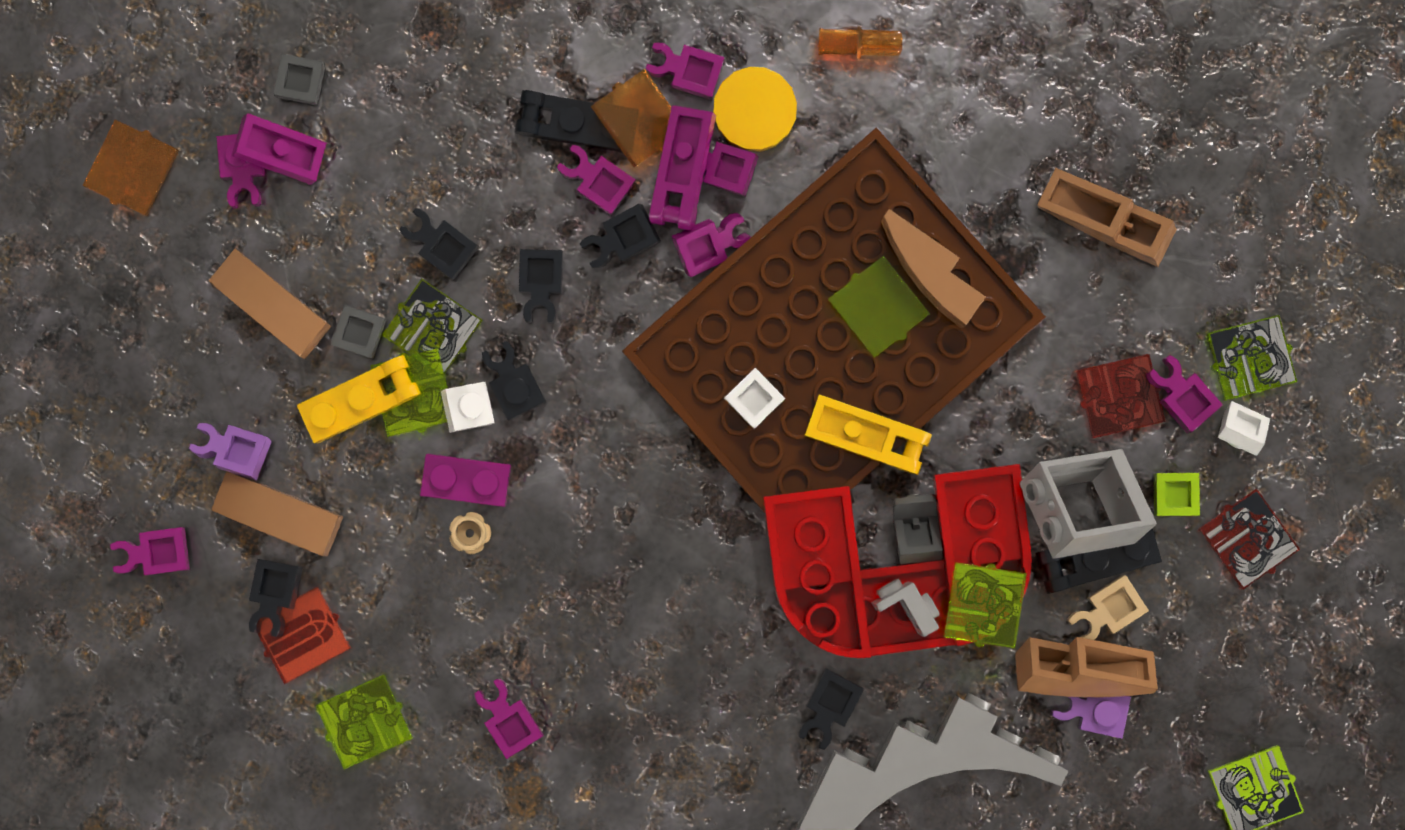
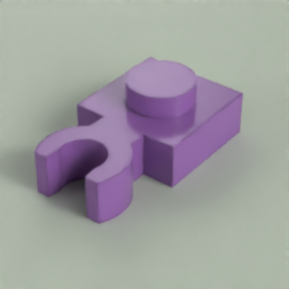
(236, 451)
(1098, 714)

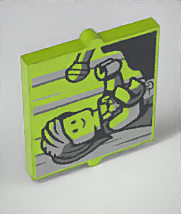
(1256, 790)

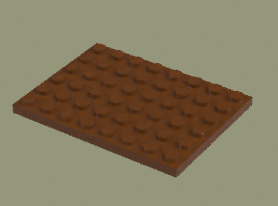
(774, 315)

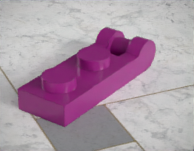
(682, 166)

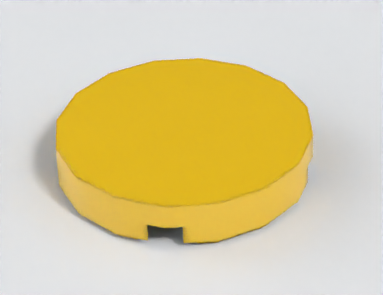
(755, 109)

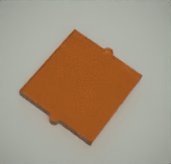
(635, 117)
(130, 167)

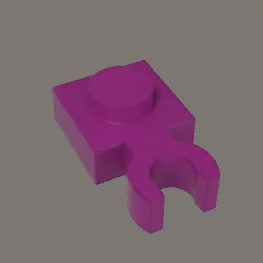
(693, 71)
(730, 168)
(237, 170)
(602, 183)
(705, 243)
(1187, 399)
(158, 552)
(512, 724)

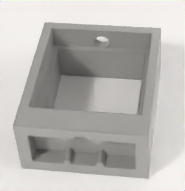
(1110, 475)

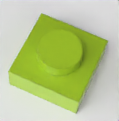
(1176, 494)

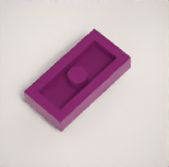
(279, 149)
(465, 480)

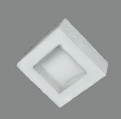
(754, 398)
(467, 407)
(1244, 428)

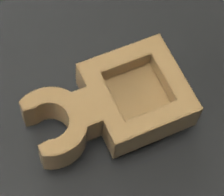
(1113, 606)

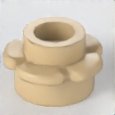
(458, 533)

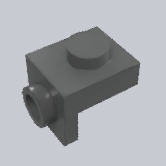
(917, 529)

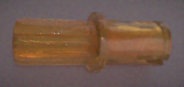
(859, 42)

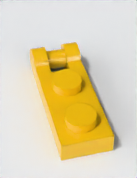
(357, 400)
(866, 434)

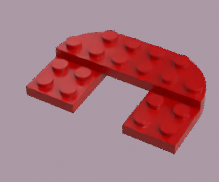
(830, 596)

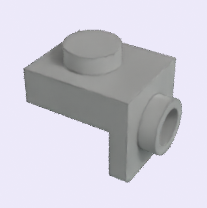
(918, 608)

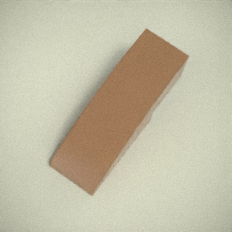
(1107, 217)
(930, 269)
(269, 304)
(277, 514)
(1084, 669)

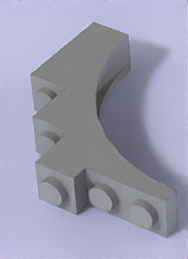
(963, 742)

